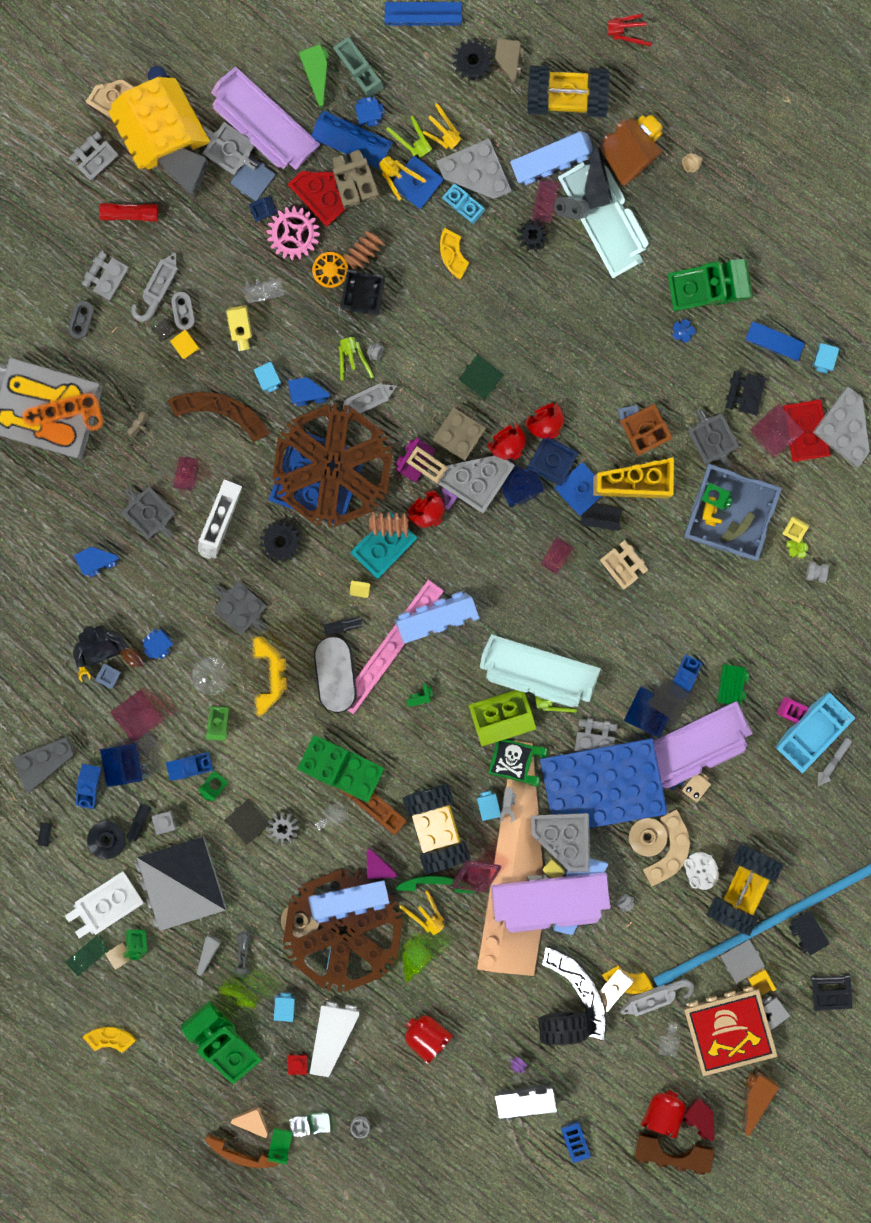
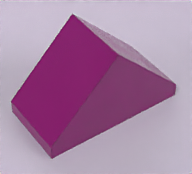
(378, 867)

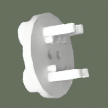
(708, 870)

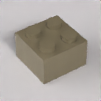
(459, 434)

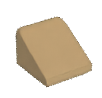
(115, 956)

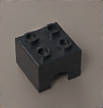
(362, 293)

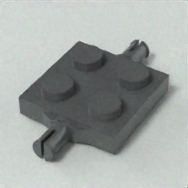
(713, 438)
(148, 513)
(240, 608)

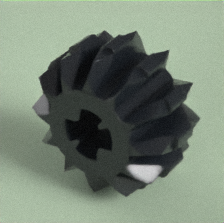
(525, 234)

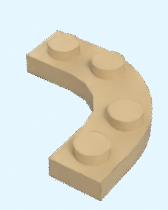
(677, 852)

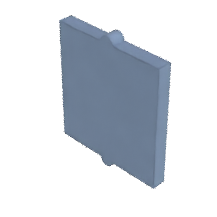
(253, 182)

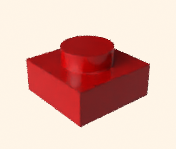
(297, 1064)

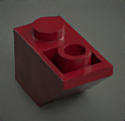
(702, 1117)

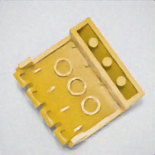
(156, 121)
(263, 648)

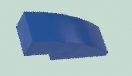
(774, 341)

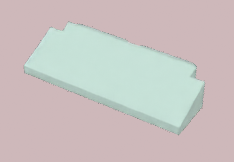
(609, 227)
(538, 672)

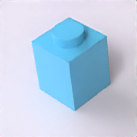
(825, 358)
(268, 377)
(488, 805)
(284, 1007)

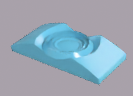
(814, 731)

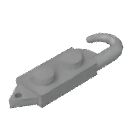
(157, 287)
(368, 398)
(655, 998)

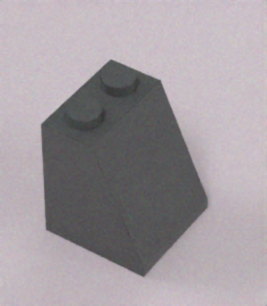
(185, 169)

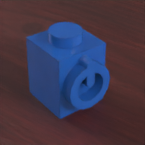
(369, 111)
(157, 644)

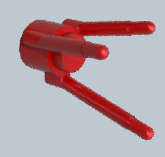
(617, 26)

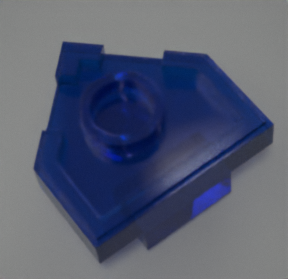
(521, 486)

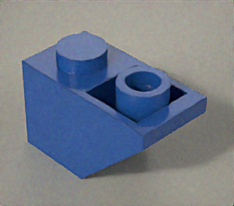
(305, 390)
(93, 559)
(687, 673)
(189, 766)
(88, 786)

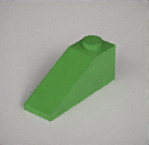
(316, 69)

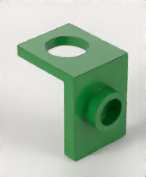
(724, 500)
(207, 792)
(279, 1145)

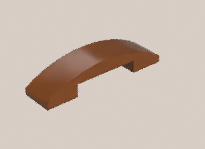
(381, 812)
(217, 1145)

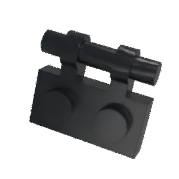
(751, 393)

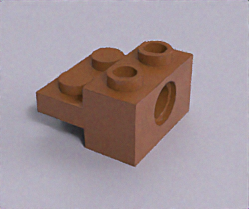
(649, 437)

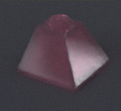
(776, 431)
(136, 715)
(476, 876)

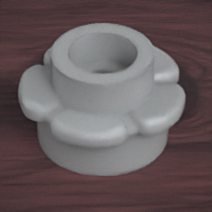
(375, 351)
(625, 903)

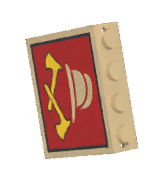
(730, 1030)

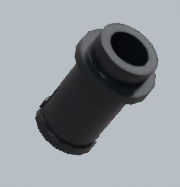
(44, 834)

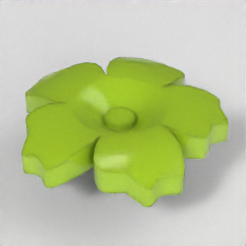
(797, 548)

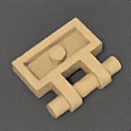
(619, 568)

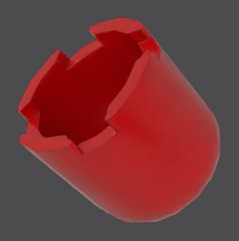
(426, 1037)
(664, 1114)

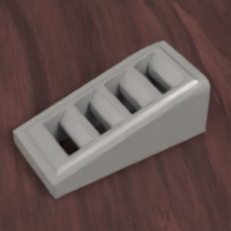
(210, 947)

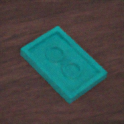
(380, 551)

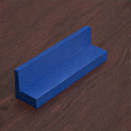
(423, 14)
(350, 138)

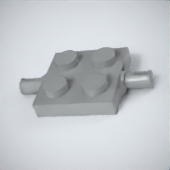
(229, 149)

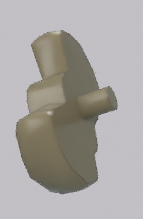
(138, 424)

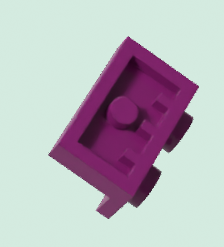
(405, 468)

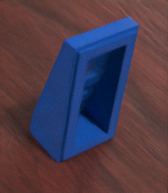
(568, 1128)

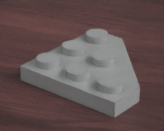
(476, 170)
(846, 428)
(476, 480)
(565, 838)

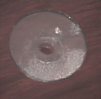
(220, 680)

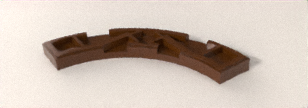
(222, 405)

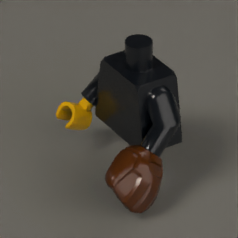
(99, 645)

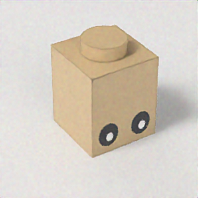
(696, 786)

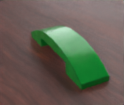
(410, 884)

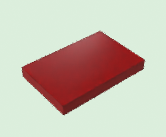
(808, 445)

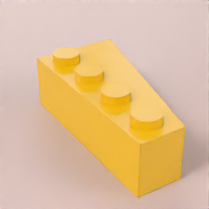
(642, 481)

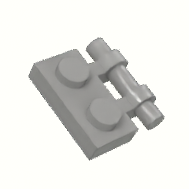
(97, 160)
(110, 278)
(589, 741)

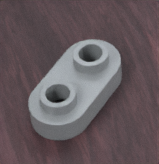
(183, 311)

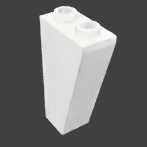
(219, 519)
(332, 1033)

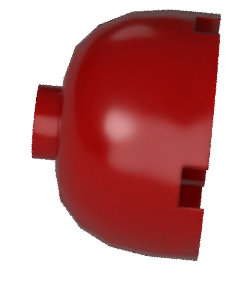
(546, 422)
(508, 443)
(428, 511)

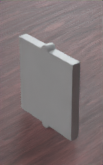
(742, 961)

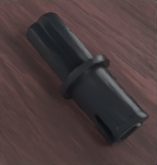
(343, 625)
(138, 822)

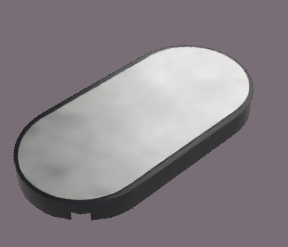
(335, 674)

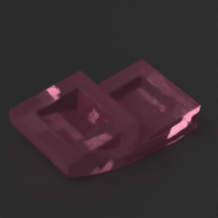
(545, 201)

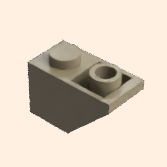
(507, 58)

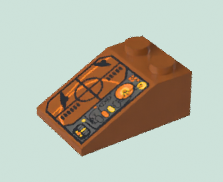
(757, 1097)

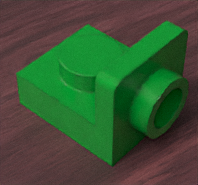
(417, 699)
(135, 944)

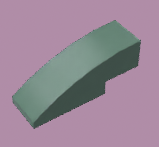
(358, 67)

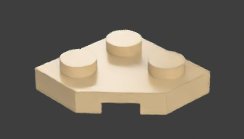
(105, 94)

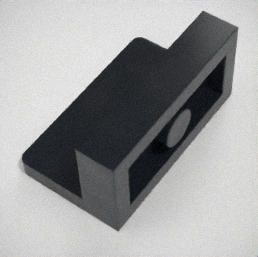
(602, 517)

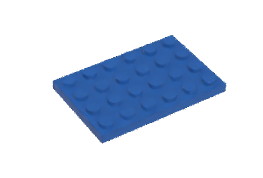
(607, 783)

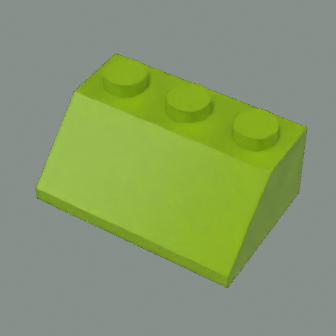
(502, 717)

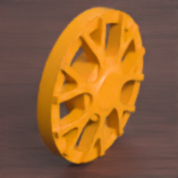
(329, 269)

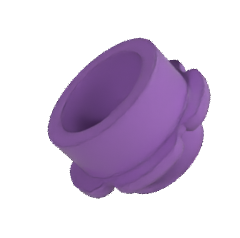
(518, 1065)

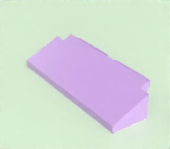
(262, 121)
(701, 744)
(551, 901)

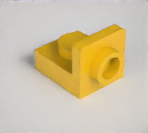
(707, 513)

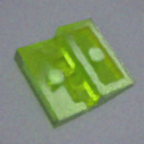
(244, 998)

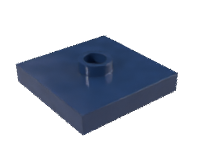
(552, 460)

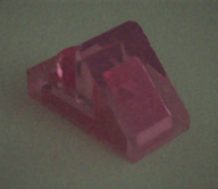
(185, 473)
(556, 555)

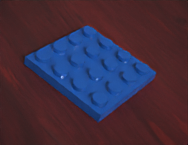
(309, 495)

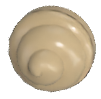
(691, 162)

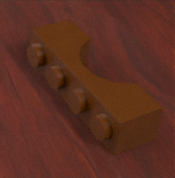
(697, 1158)

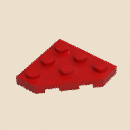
(320, 194)

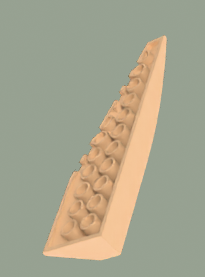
(519, 857)

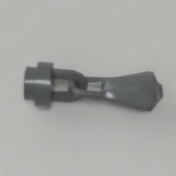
(243, 943)

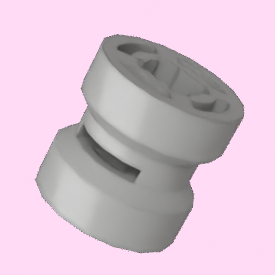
(817, 572)
(359, 1130)

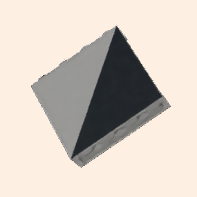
(181, 883)

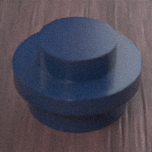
(155, 72)

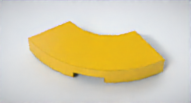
(451, 253)
(640, 984)
(109, 1037)

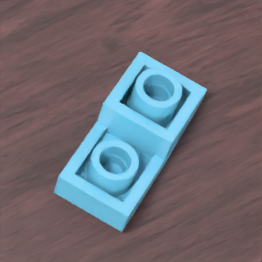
(463, 203)

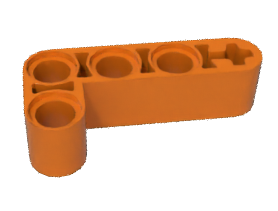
(61, 412)

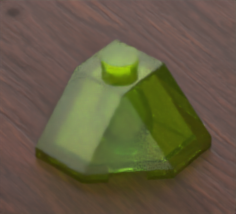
(415, 957)

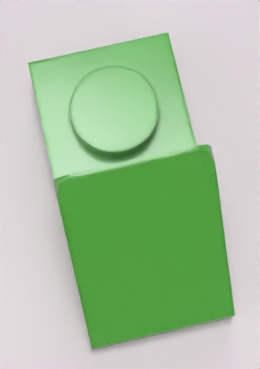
(217, 723)

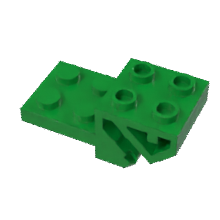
(710, 284)
(341, 768)
(220, 1043)

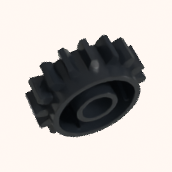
(477, 50)
(270, 537)

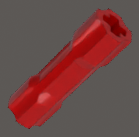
(142, 212)

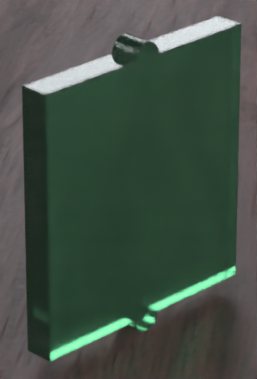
(481, 376)

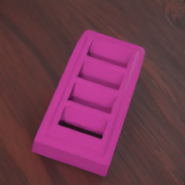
(788, 707)

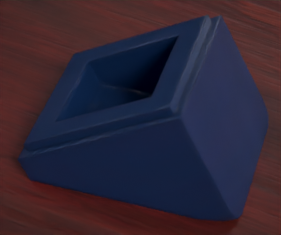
(263, 209)

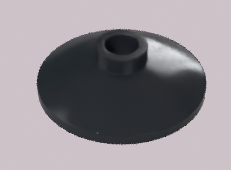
(96, 840)

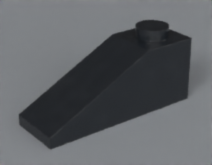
(597, 186)

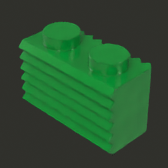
(732, 684)

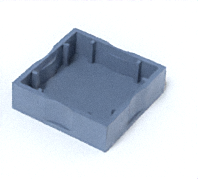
(747, 496)

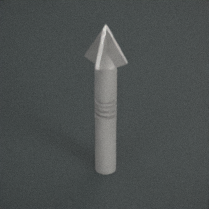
(823, 777)

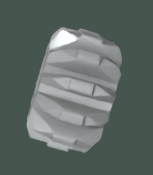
(284, 821)

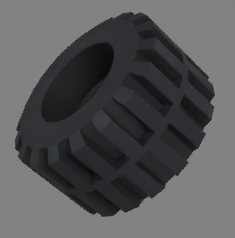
(563, 1028)

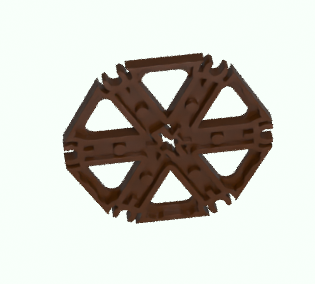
(349, 459)
(340, 948)

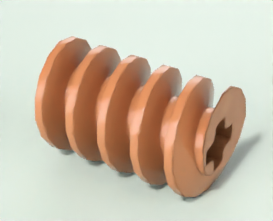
(363, 250)
(388, 524)

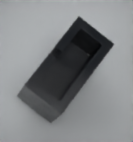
(809, 932)

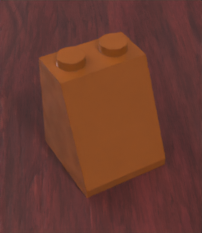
(629, 150)

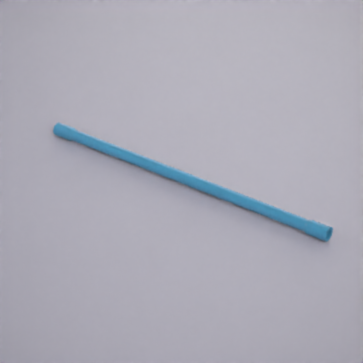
(670, 975)

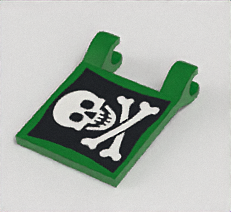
(513, 761)

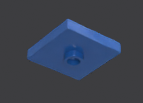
(412, 188)
(578, 489)

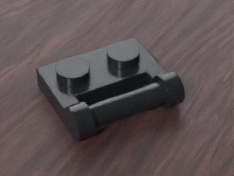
(831, 999)

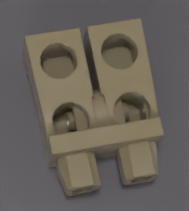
(351, 174)

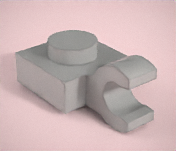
(509, 799)

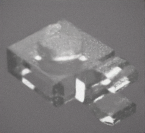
(334, 816)
(669, 1043)

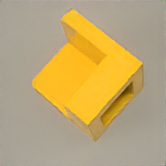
(184, 344)
(762, 981)

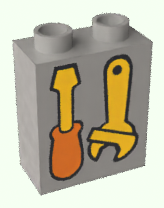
(31, 386)

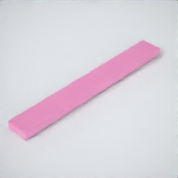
(390, 647)

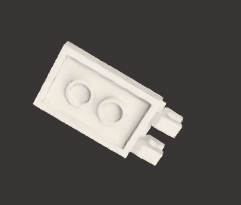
(105, 905)

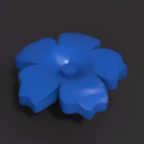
(683, 331)

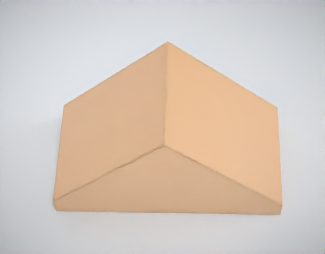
(252, 1121)

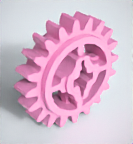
(307, 224)

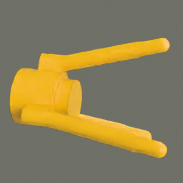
(450, 138)
(391, 168)
(433, 923)

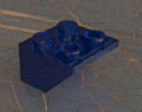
(645, 716)
(122, 764)

